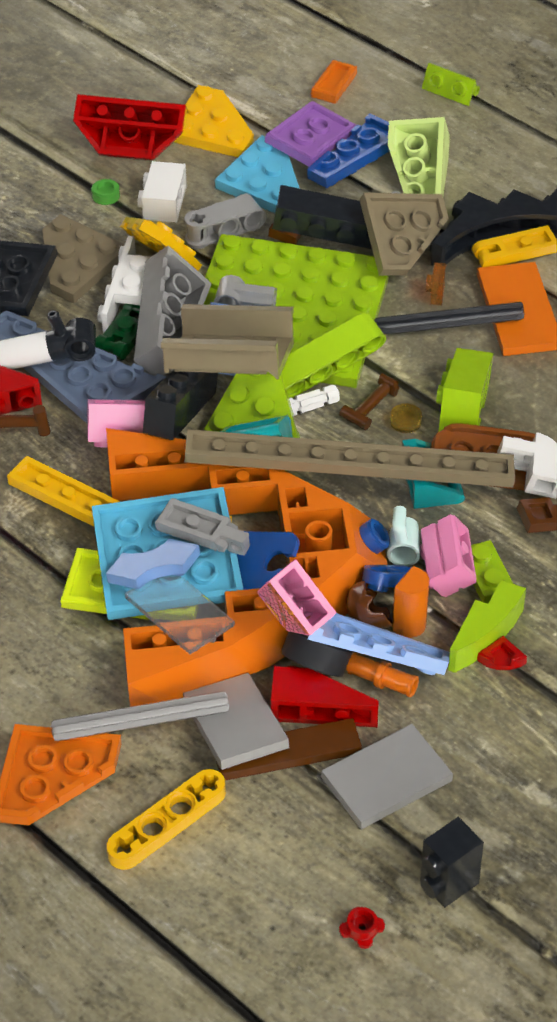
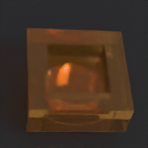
(436, 283)

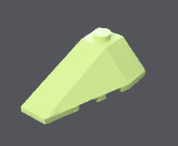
(420, 153)

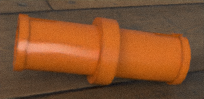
(382, 674)

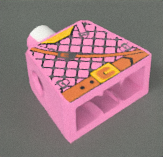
(294, 597)

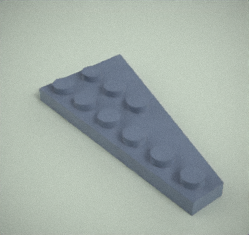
(78, 381)

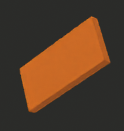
(520, 284)

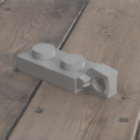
(202, 527)

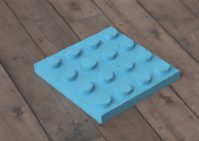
(132, 529)

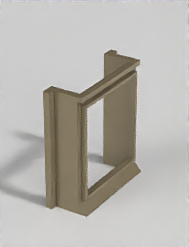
(231, 340)

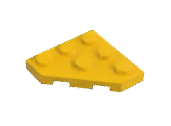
(214, 124)
(158, 237)

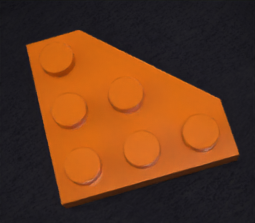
(48, 773)

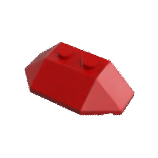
(128, 126)

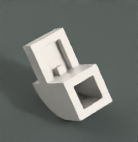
(538, 461)

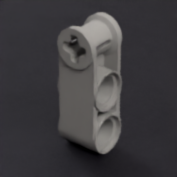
(226, 217)

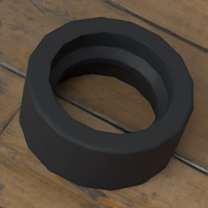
(316, 655)

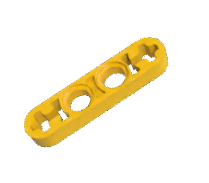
(164, 816)

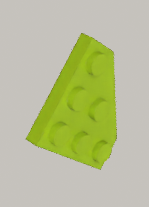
(250, 400)

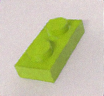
(488, 570)

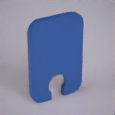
(261, 550)

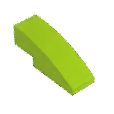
(486, 624)

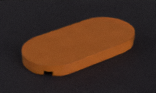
(479, 439)

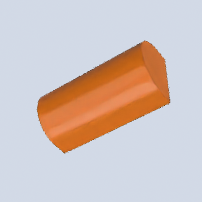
(411, 603)

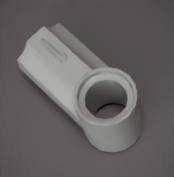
(234, 291)

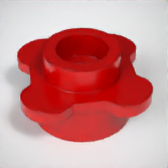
(362, 917)

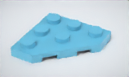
(258, 173)

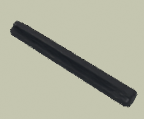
(451, 318)

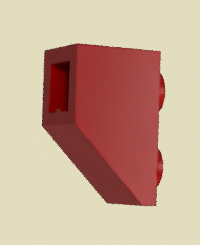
(18, 391)

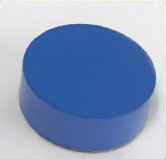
(374, 536)

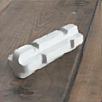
(315, 399)

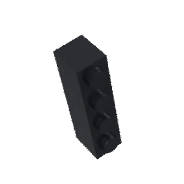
(321, 216)
(177, 402)

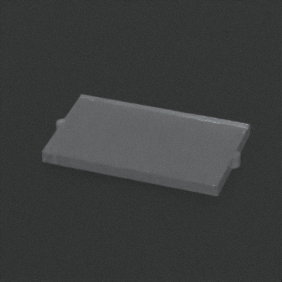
(180, 611)

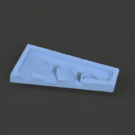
(380, 643)

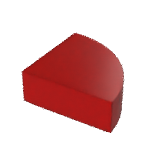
(502, 655)

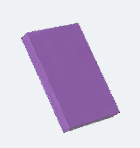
(309, 133)

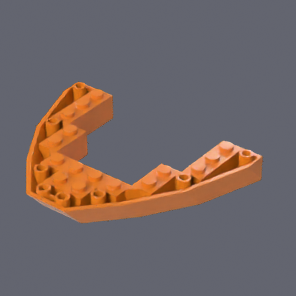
(328, 553)

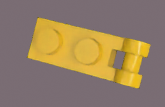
(515, 247)

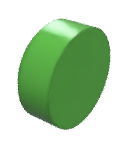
(105, 192)

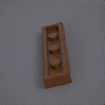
(306, 747)

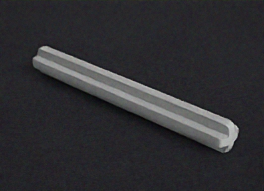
(140, 716)

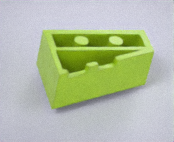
(464, 387)

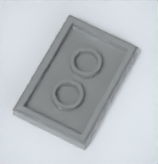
(246, 729)
(386, 776)

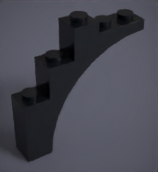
(482, 219)

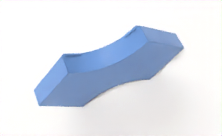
(137, 569)

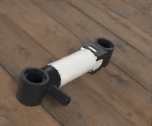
(73, 342)

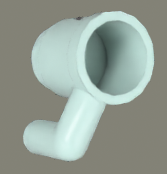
(404, 539)

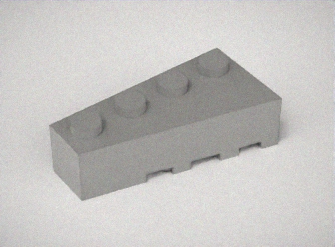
(166, 286)

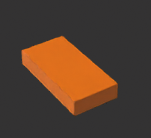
(334, 81)

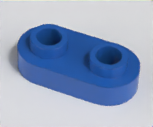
(383, 576)

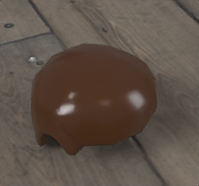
(361, 607)

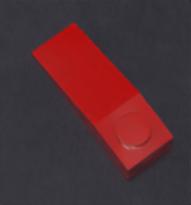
(313, 698)

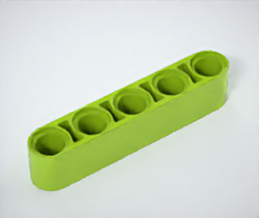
(331, 353)

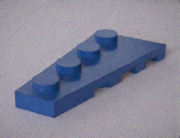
(351, 154)

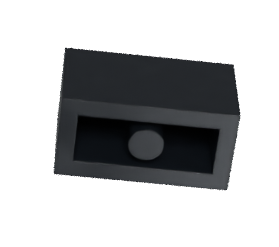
(451, 862)

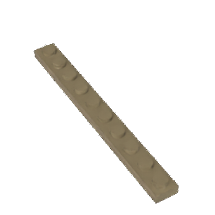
(349, 458)

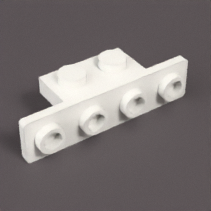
(125, 285)

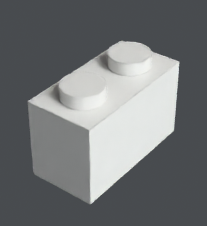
(163, 191)

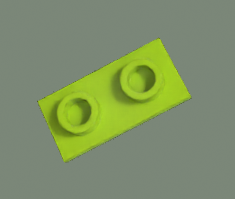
(450, 84)

